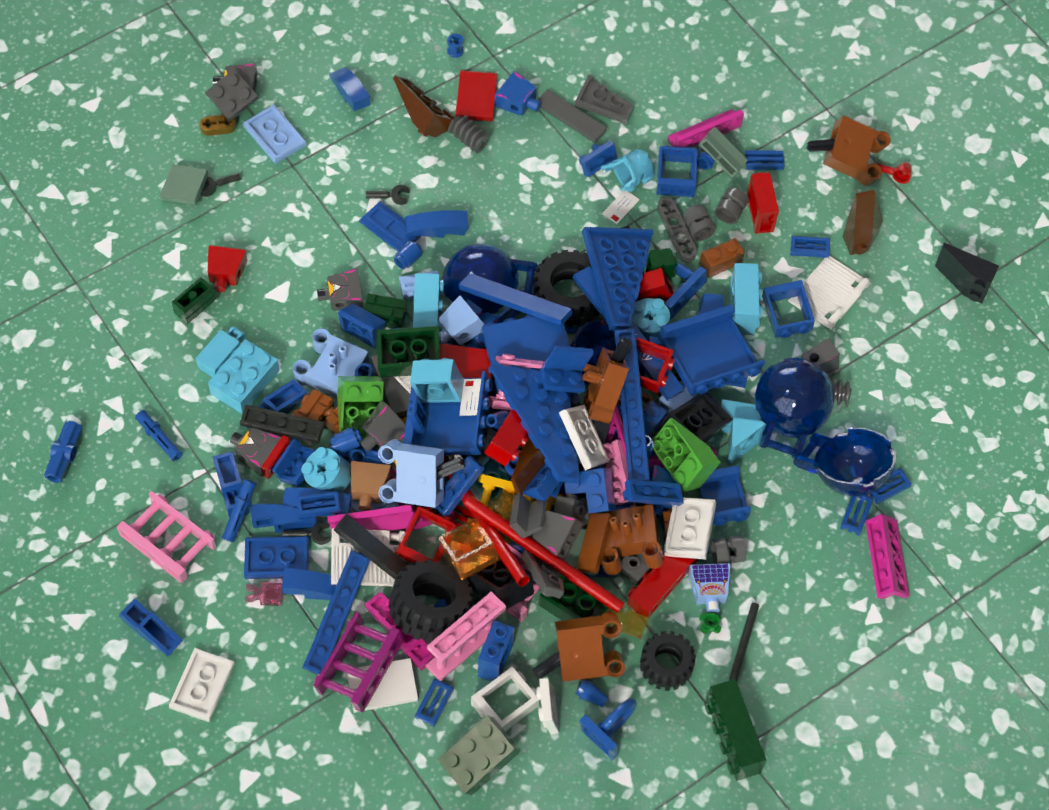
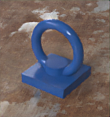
(604, 732)

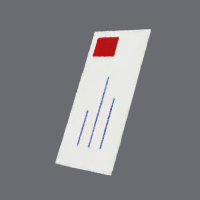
(620, 206)
(470, 397)

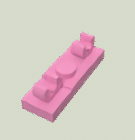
(618, 467)

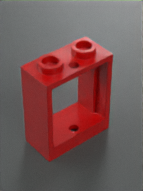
(762, 203)
(661, 353)
(427, 514)

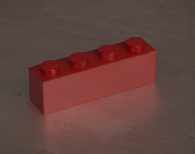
(508, 439)
(658, 584)

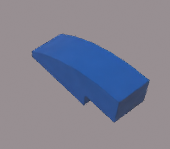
(350, 88)
(437, 223)
(284, 398)
(228, 479)
(291, 493)
(280, 517)
(307, 583)
(150, 627)

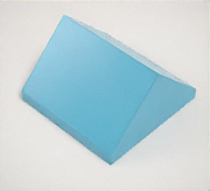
(743, 437)

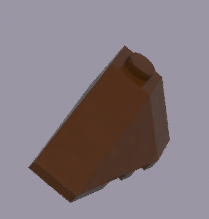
(422, 109)
(527, 466)

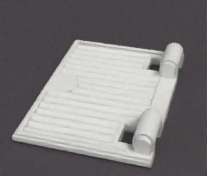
(831, 291)
(374, 575)

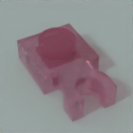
(268, 594)

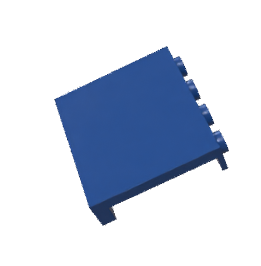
(525, 338)
(709, 350)
(450, 431)

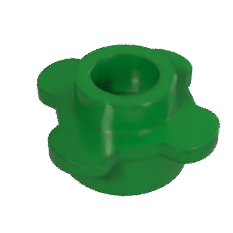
(710, 617)

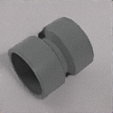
(731, 205)
(699, 223)
(721, 552)

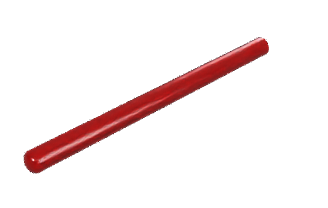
(500, 545)
(544, 554)

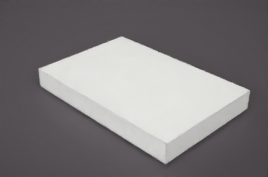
(584, 437)
(690, 528)
(202, 685)
(394, 689)

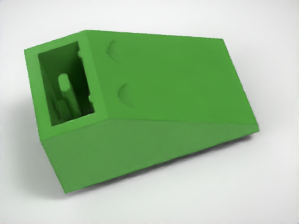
(357, 400)
(684, 455)

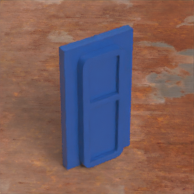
(387, 226)

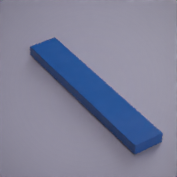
(515, 299)
(336, 612)

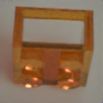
(468, 548)

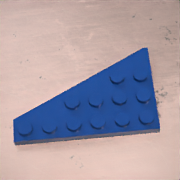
(618, 267)
(540, 417)

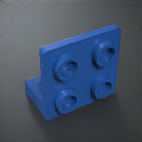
(564, 369)

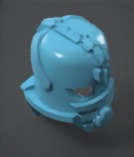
(631, 169)

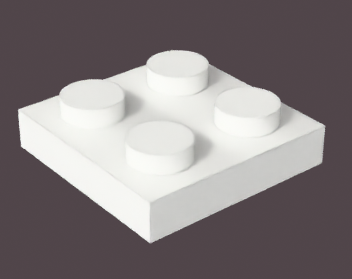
(548, 712)

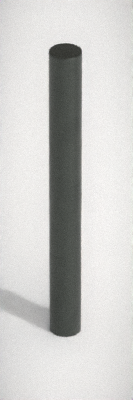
(744, 641)

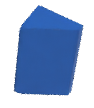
(542, 484)

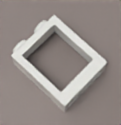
(484, 709)

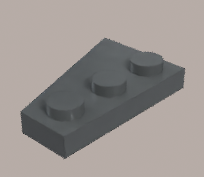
(599, 100)
(544, 575)

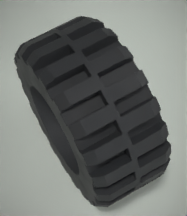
(559, 268)
(432, 580)

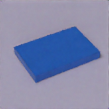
(270, 555)

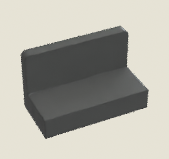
(526, 516)

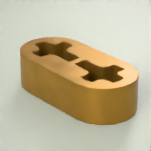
(218, 125)

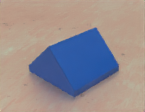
(360, 324)

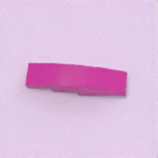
(414, 649)

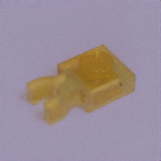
(632, 623)

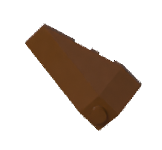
(863, 223)

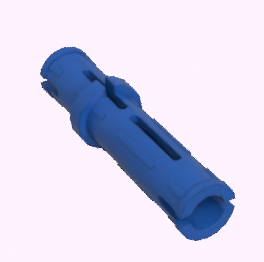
(153, 429)
(239, 510)

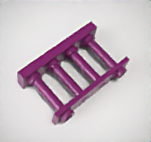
(370, 678)

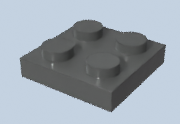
(231, 95)

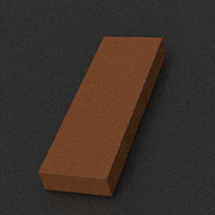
(594, 542)

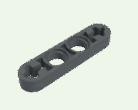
(674, 230)

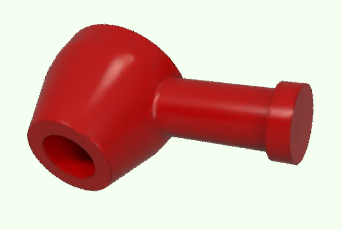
(901, 174)

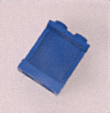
(727, 491)

